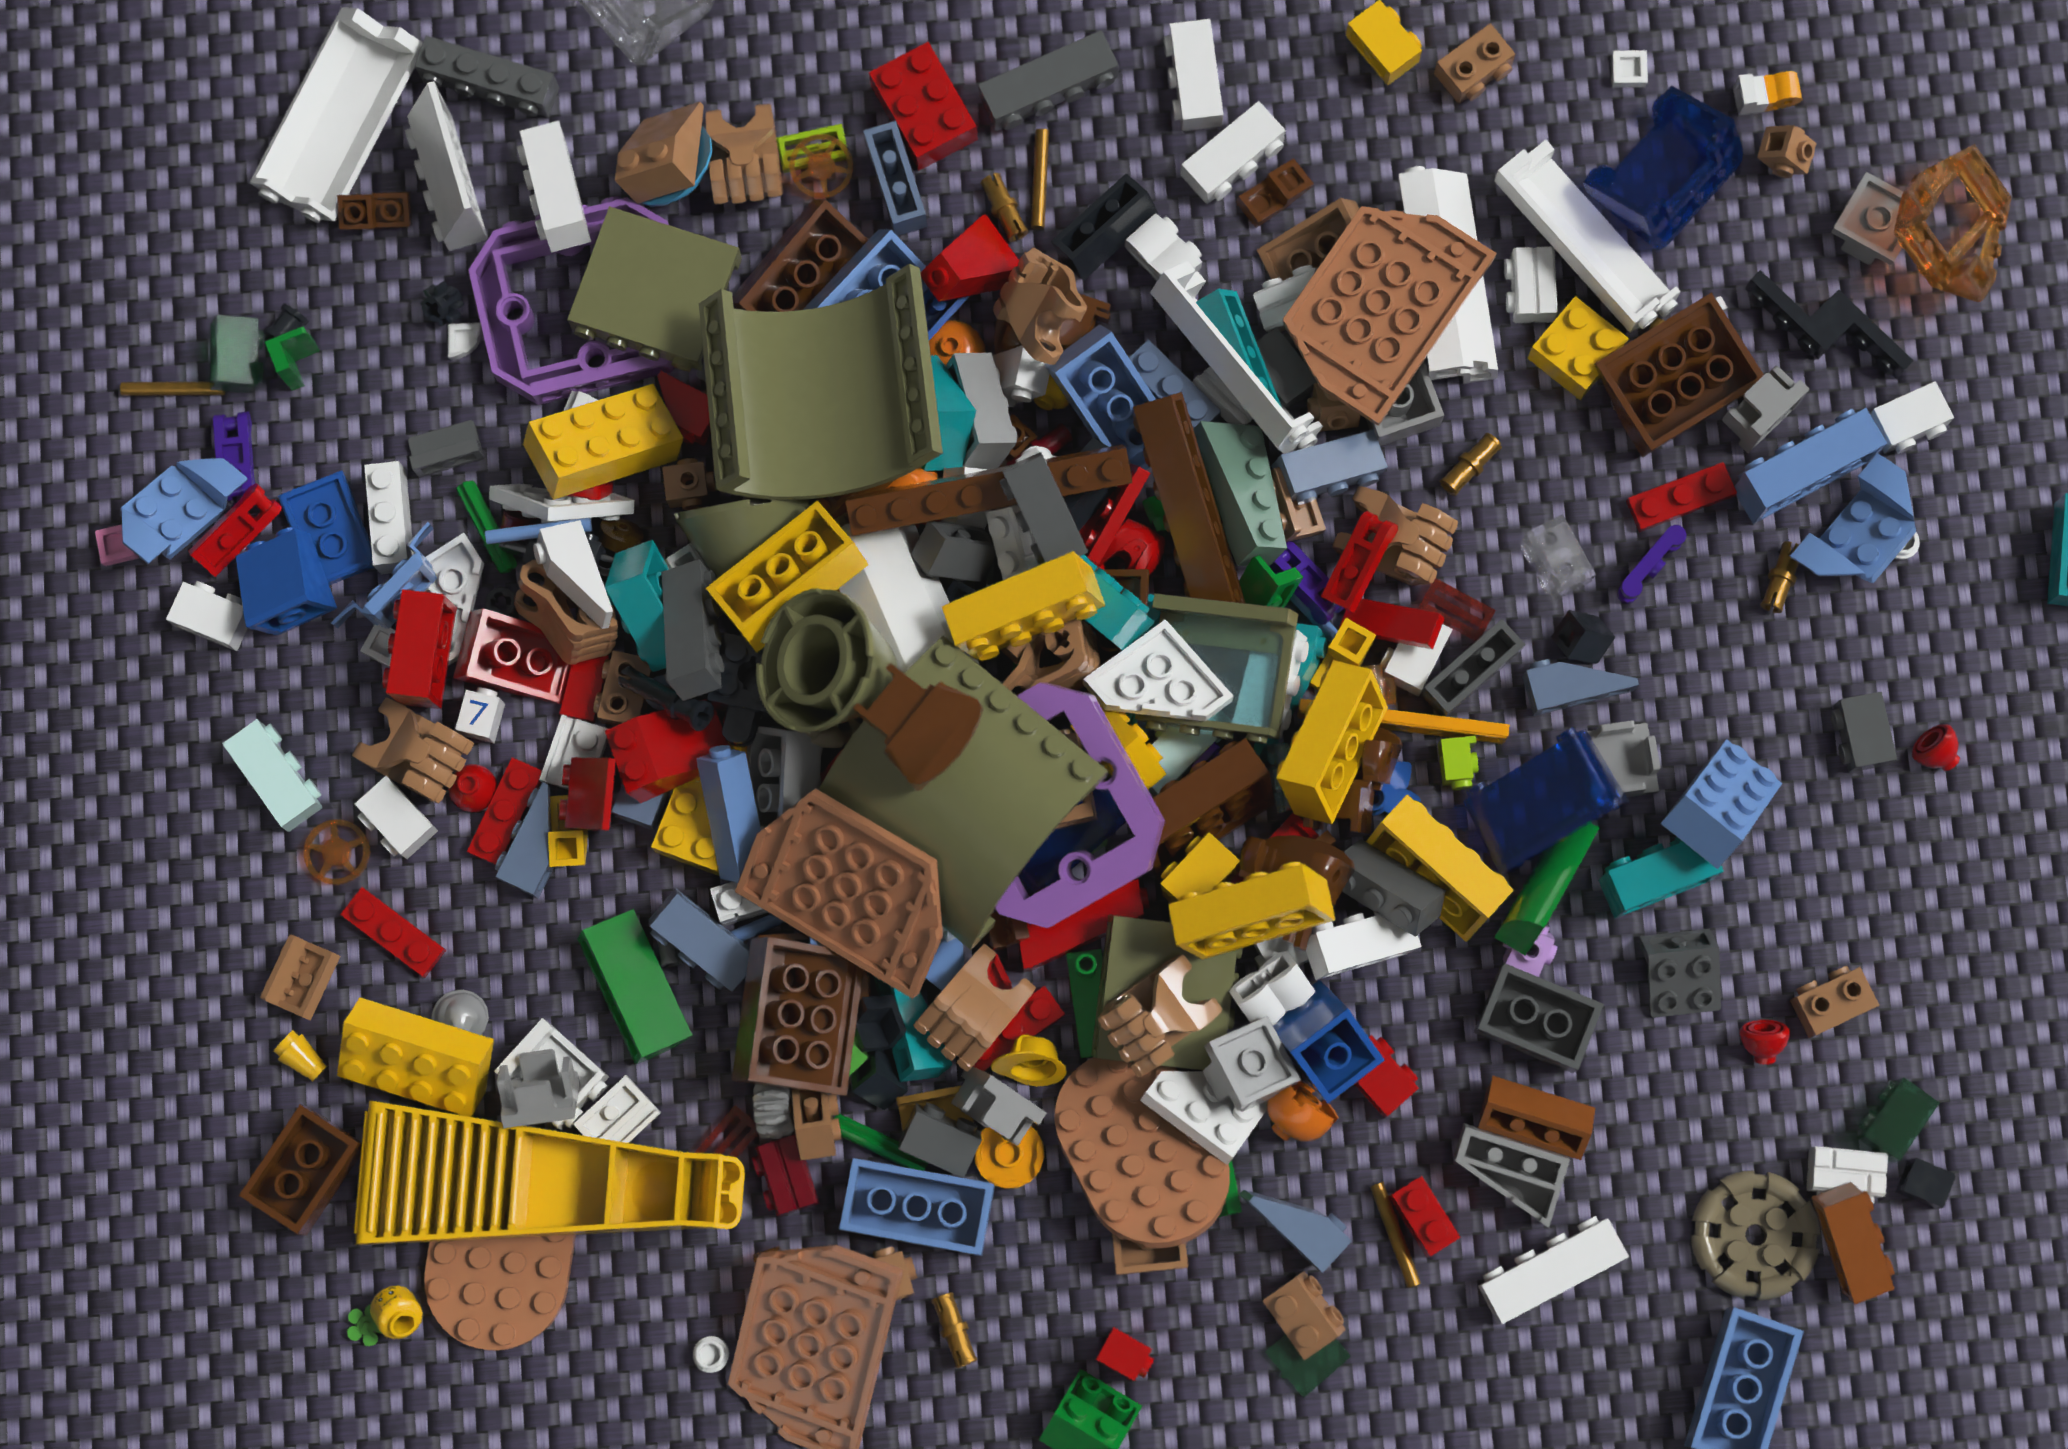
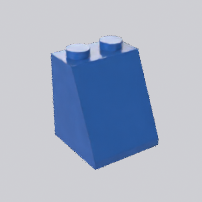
(283, 583)
(1327, 1043)

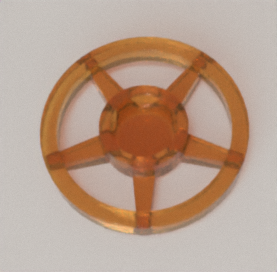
(821, 166)
(336, 852)

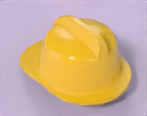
(1031, 1062)

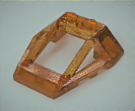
(1943, 270)

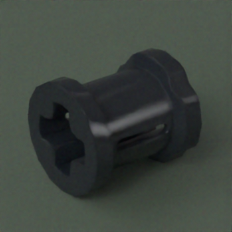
(287, 321)

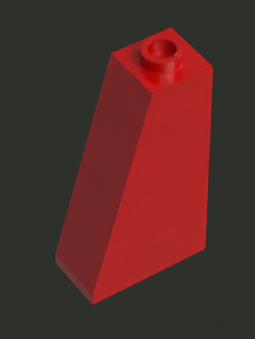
(971, 264)
(1082, 927)

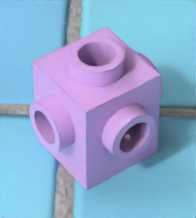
(1540, 954)

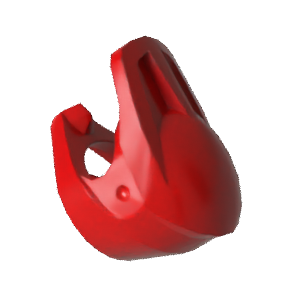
(1137, 545)

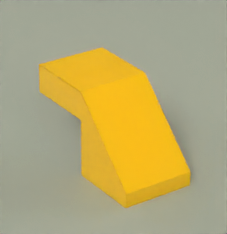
(1347, 646)
(565, 845)

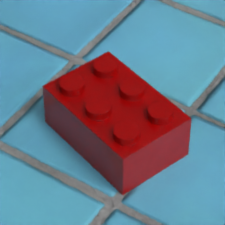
(924, 105)
(420, 649)

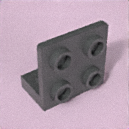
(1682, 972)

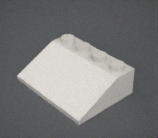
(445, 171)

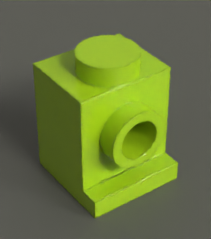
(1458, 762)

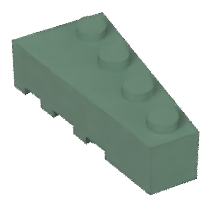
(1242, 489)

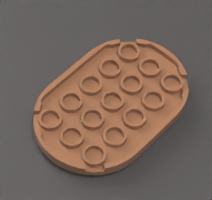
(1131, 1162)
(498, 1288)

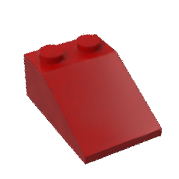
(511, 657)
(660, 752)
(588, 793)

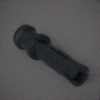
(694, 712)

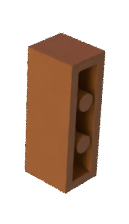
(1537, 1118)
(1854, 1242)

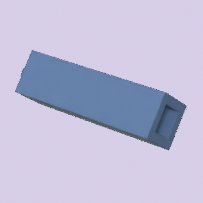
(729, 808)

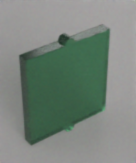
(1308, 1373)

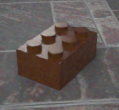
(302, 1170)

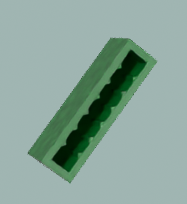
(1544, 890)
(634, 986)

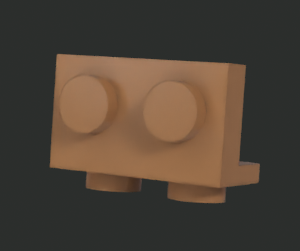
(1296, 519)
(300, 977)
(1305, 1314)

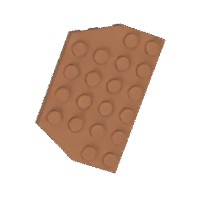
(1383, 304)
(849, 888)
(815, 1342)

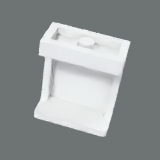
(546, 1037)

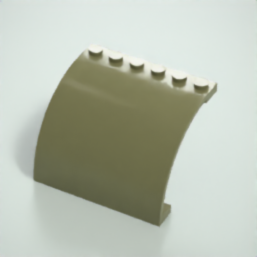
(820, 393)
(987, 807)

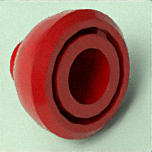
(1937, 748)
(473, 788)
(1764, 1039)

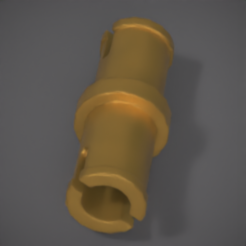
(1004, 207)
(1470, 464)
(1781, 579)
(954, 1330)

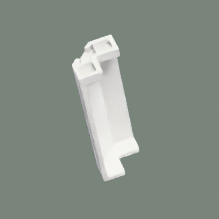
(336, 115)
(1585, 238)
(1176, 295)
(1468, 341)
(897, 594)

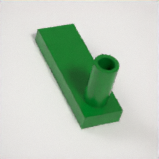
(1085, 977)

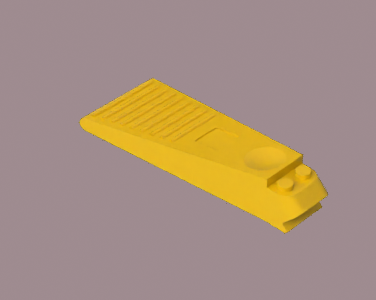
(473, 1179)

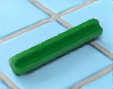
(484, 521)
(877, 1143)

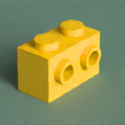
(1384, 41)

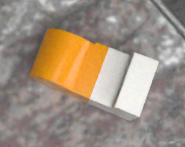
(1766, 92)

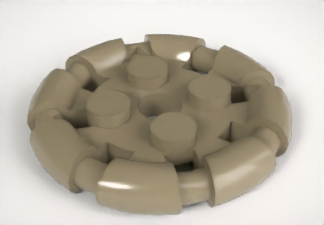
(1777, 1235)

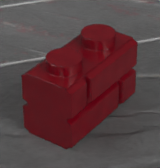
(786, 1177)

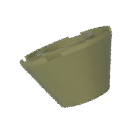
(734, 529)
(821, 661)

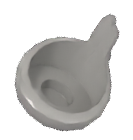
(462, 1010)

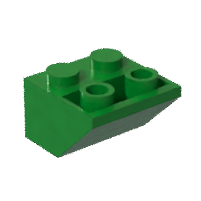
(1090, 1416)

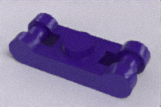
(235, 449)
(1651, 563)
(1311, 585)

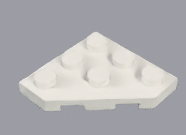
(539, 504)
(458, 578)
(1159, 678)
(1191, 1106)

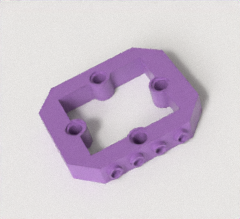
(503, 336)
(1130, 794)

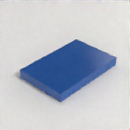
(333, 520)

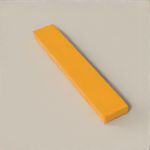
(1434, 725)

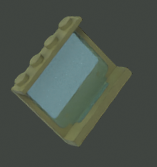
(1247, 651)

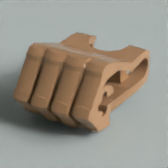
(744, 158)
(1038, 302)
(1417, 543)
(571, 639)
(1073, 644)
(416, 752)
(972, 1011)
(1155, 1016)

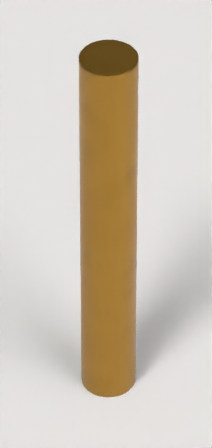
(1040, 179)
(167, 388)
(1395, 1235)

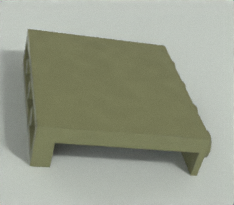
(648, 288)
(1135, 950)

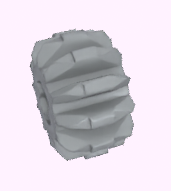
(773, 1111)

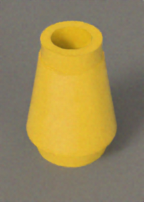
(300, 1056)

